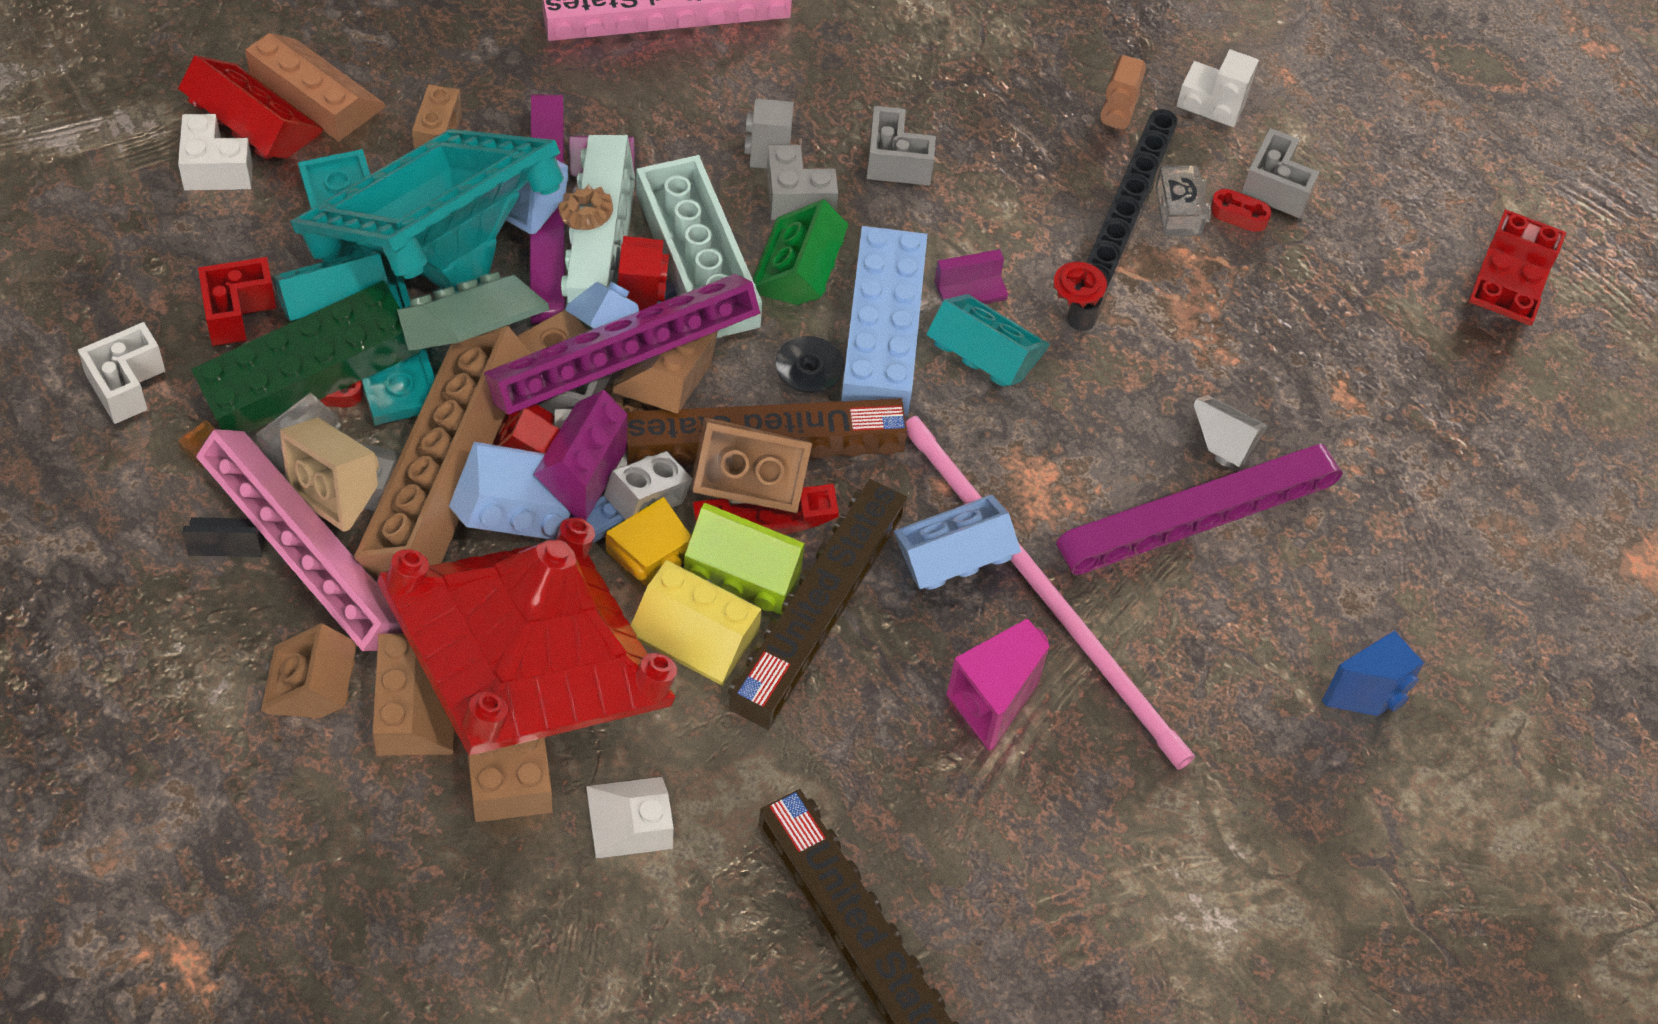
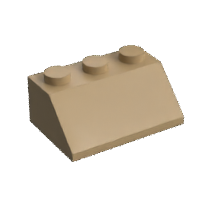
(329, 470)

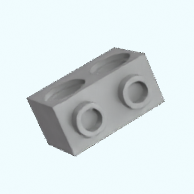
(645, 482)

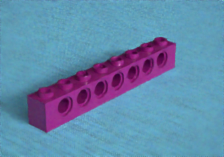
(621, 343)

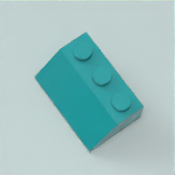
(327, 282)
(986, 339)

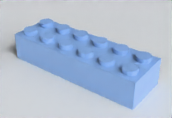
(885, 316)

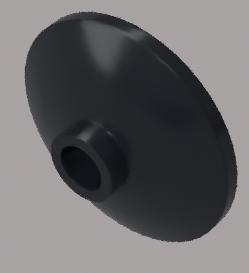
(809, 354)

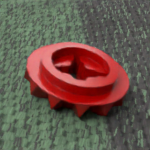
(1071, 274)

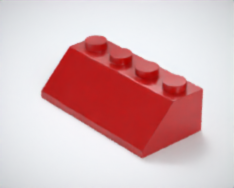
(247, 107)

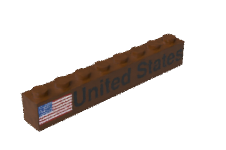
(831, 427)

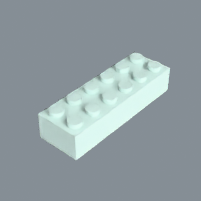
(694, 229)
(597, 251)

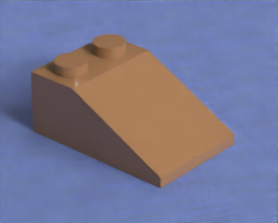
(750, 465)

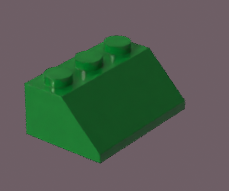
(800, 254)

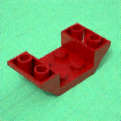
(1517, 267)

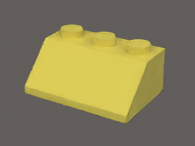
(695, 622)

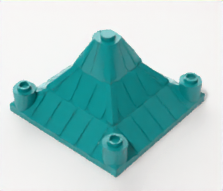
(435, 205)

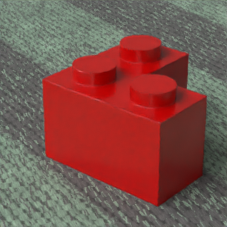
(643, 270)
(233, 291)
(527, 430)

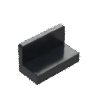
(223, 537)

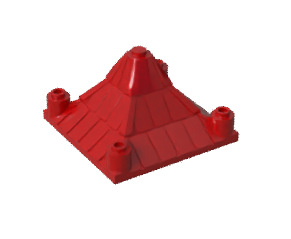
(524, 641)

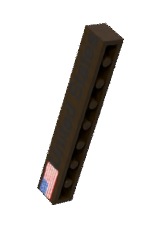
(817, 605)
(850, 913)

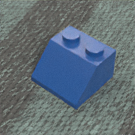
(1375, 678)

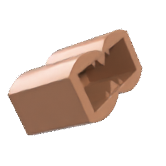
(1123, 92)

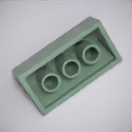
(468, 311)

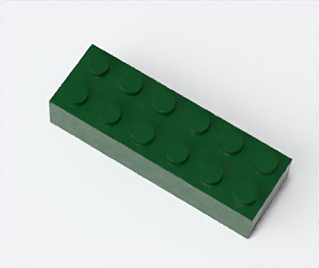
(304, 357)

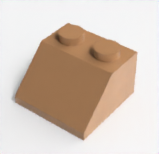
(310, 674)

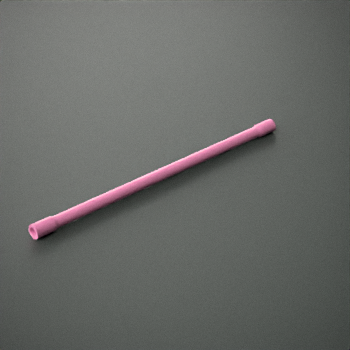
(1165, 737)

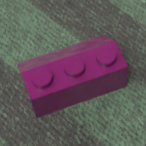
(585, 453)

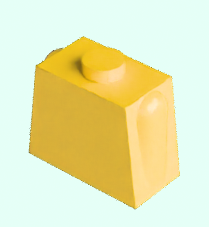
(648, 540)

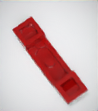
(815, 508)

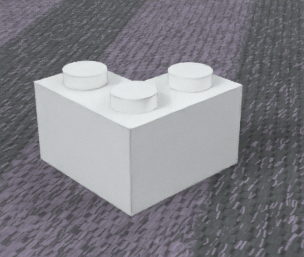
(1220, 92)
(212, 161)
(117, 368)

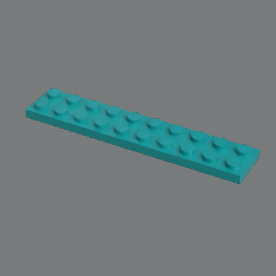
(402, 388)

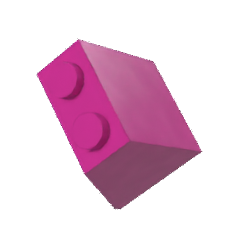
(997, 679)

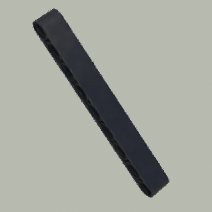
(1126, 210)

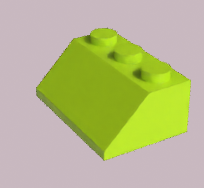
(744, 558)

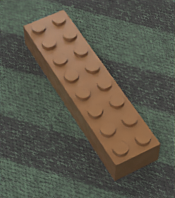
(454, 416)

